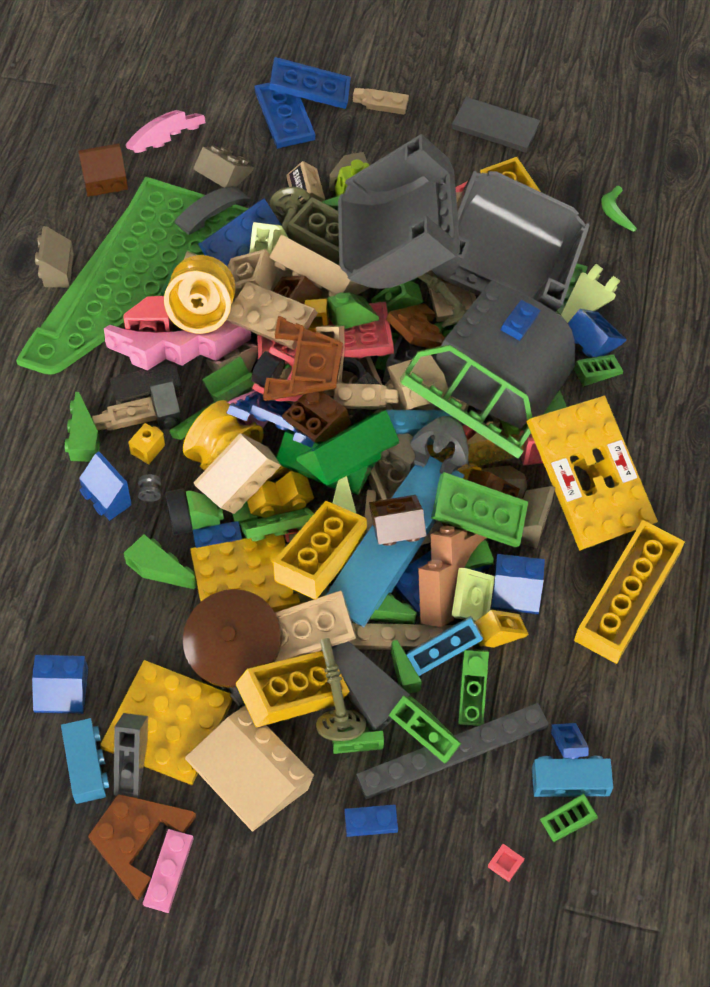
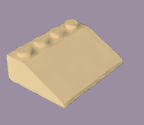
(313, 266)
(250, 768)

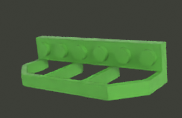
(453, 406)

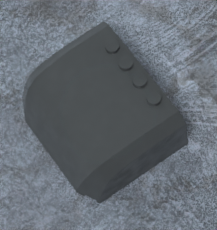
(399, 217)
(514, 239)
(534, 364)

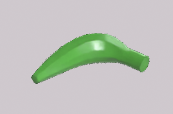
(612, 210)

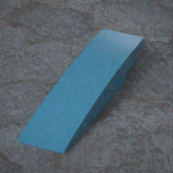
(377, 568)

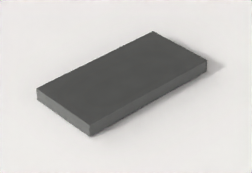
(496, 124)

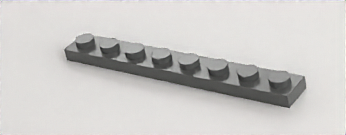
(474, 742)

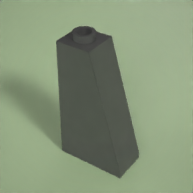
(370, 688)

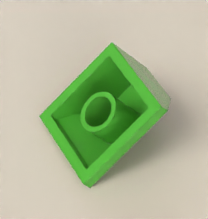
(350, 310)

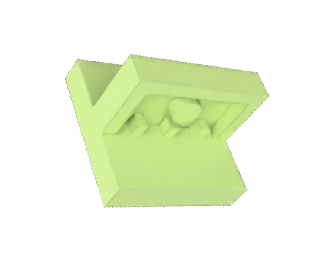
(472, 594)

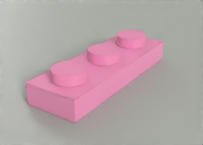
(168, 871)

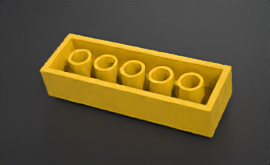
(629, 591)

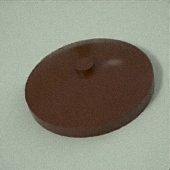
(231, 635)

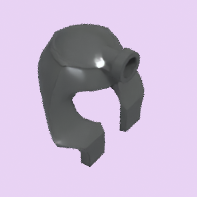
(446, 434)

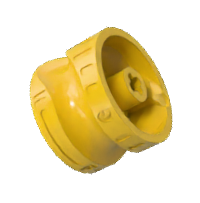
(199, 294)
(214, 433)

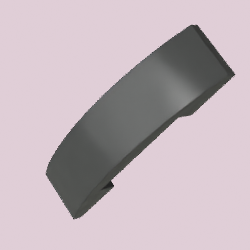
(209, 205)

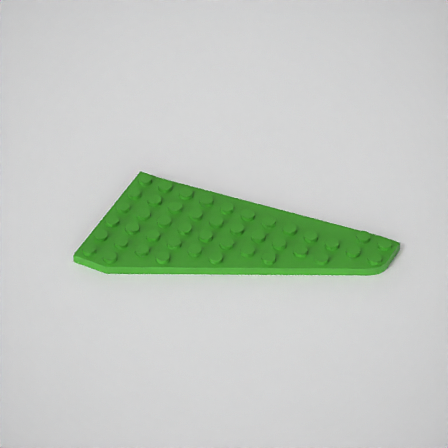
(120, 274)

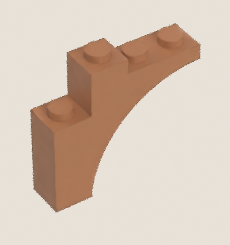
(439, 577)

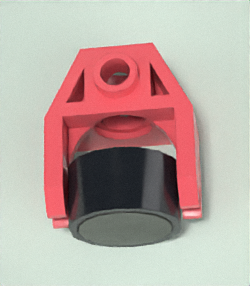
(271, 366)

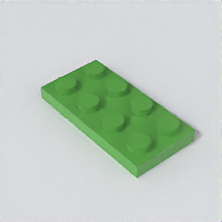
(479, 509)

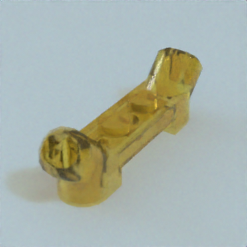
(479, 453)

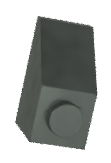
(165, 403)

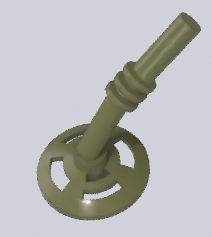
(289, 205)
(438, 286)
(340, 714)

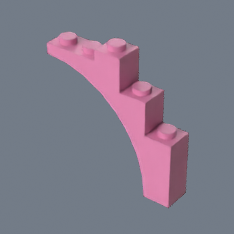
(180, 347)

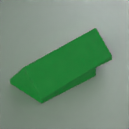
(350, 448)
(291, 449)

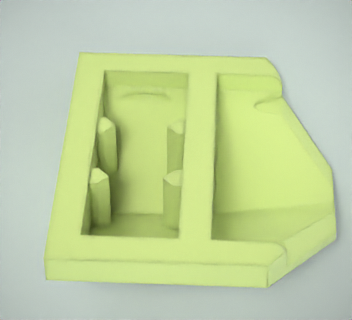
(265, 236)

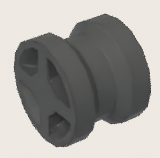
(149, 488)

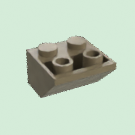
(222, 166)
(54, 259)

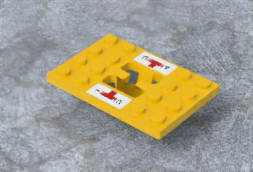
(576, 433)

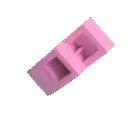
(159, 130)

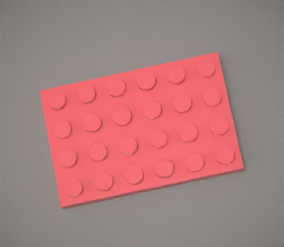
(360, 340)

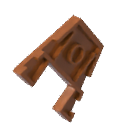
(414, 325)
(314, 365)
(126, 830)

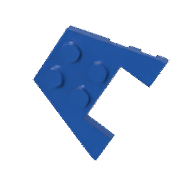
(267, 410)

